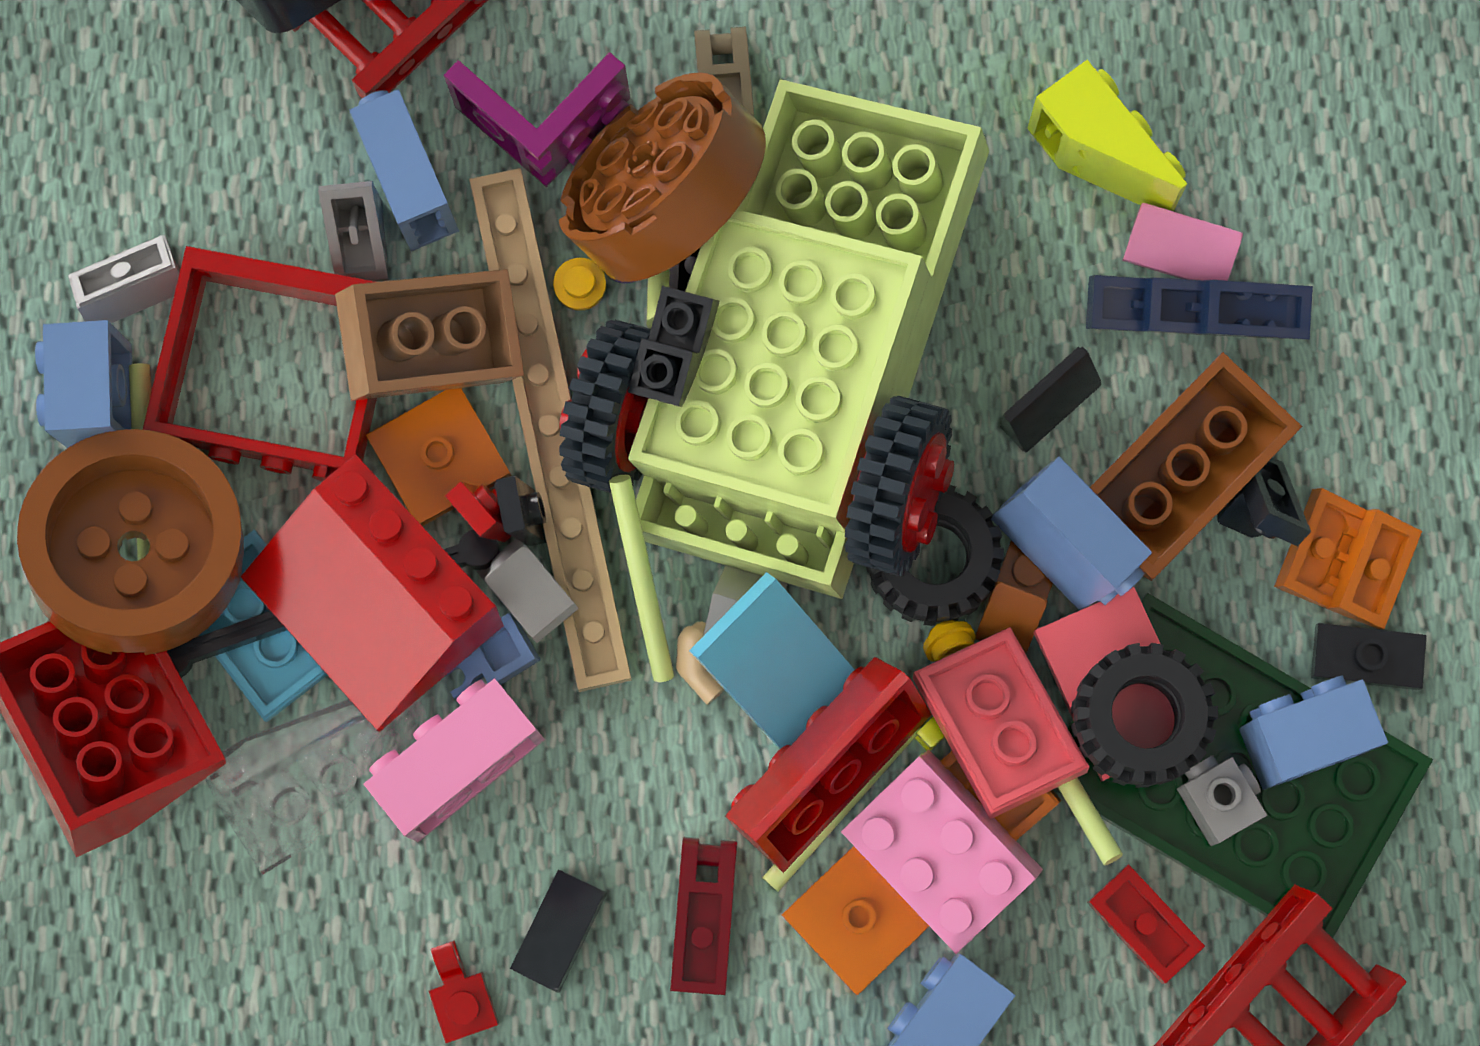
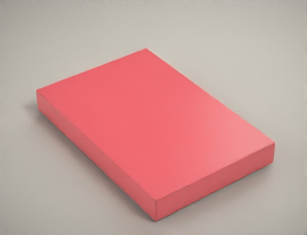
(1084, 639)
(1000, 723)

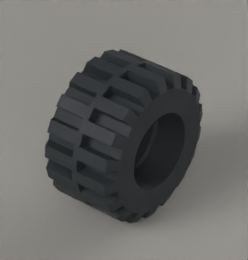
(974, 584)
(1180, 685)

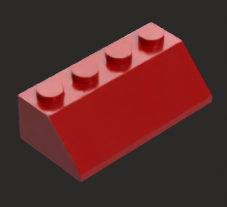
(829, 762)

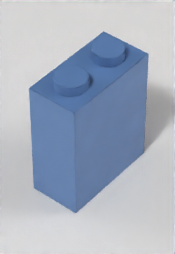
(403, 168)
(1072, 536)

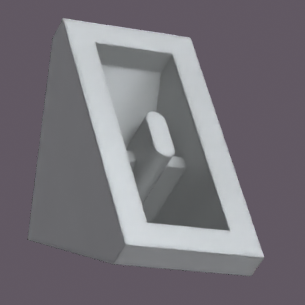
(355, 229)

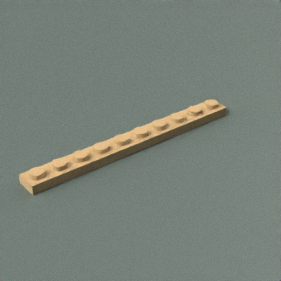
(540, 394)

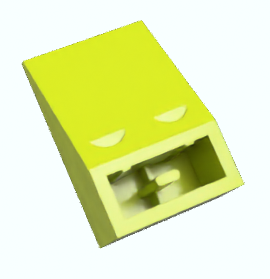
(1102, 142)

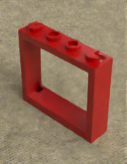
(258, 275)

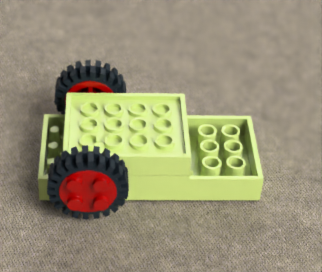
(800, 412)

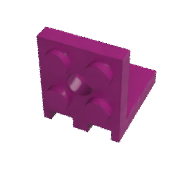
(562, 134)

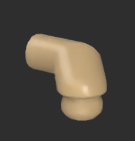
(690, 668)

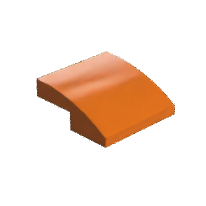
(1349, 559)

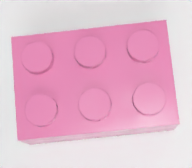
(452, 759)
(942, 851)

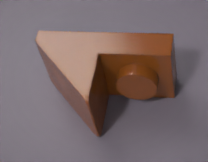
(1016, 599)

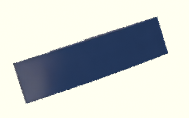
(1199, 307)

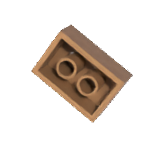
(429, 334)

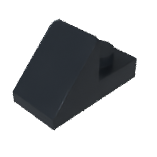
(1267, 507)

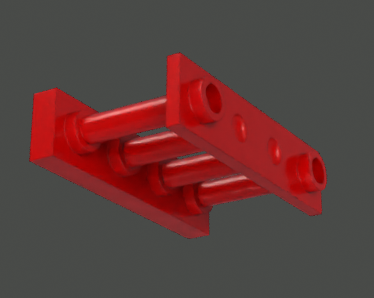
(412, 43)
(1262, 963)

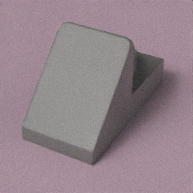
(528, 590)

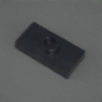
(521, 510)
(1370, 655)

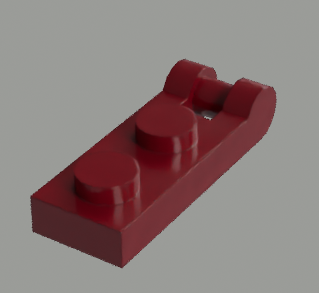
(703, 919)

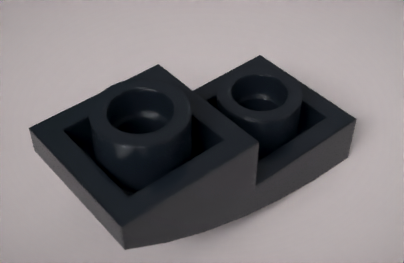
(675, 346)

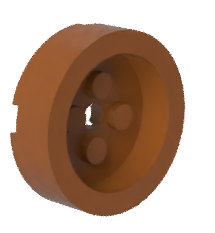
(662, 178)
(129, 489)

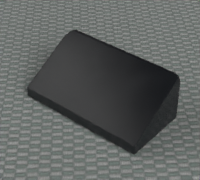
(1051, 400)
(558, 931)

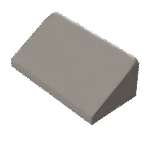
(126, 282)

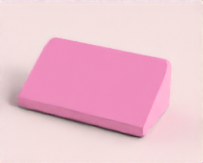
(1181, 245)

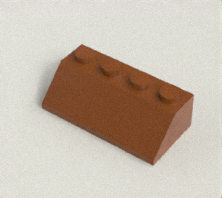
(1194, 460)

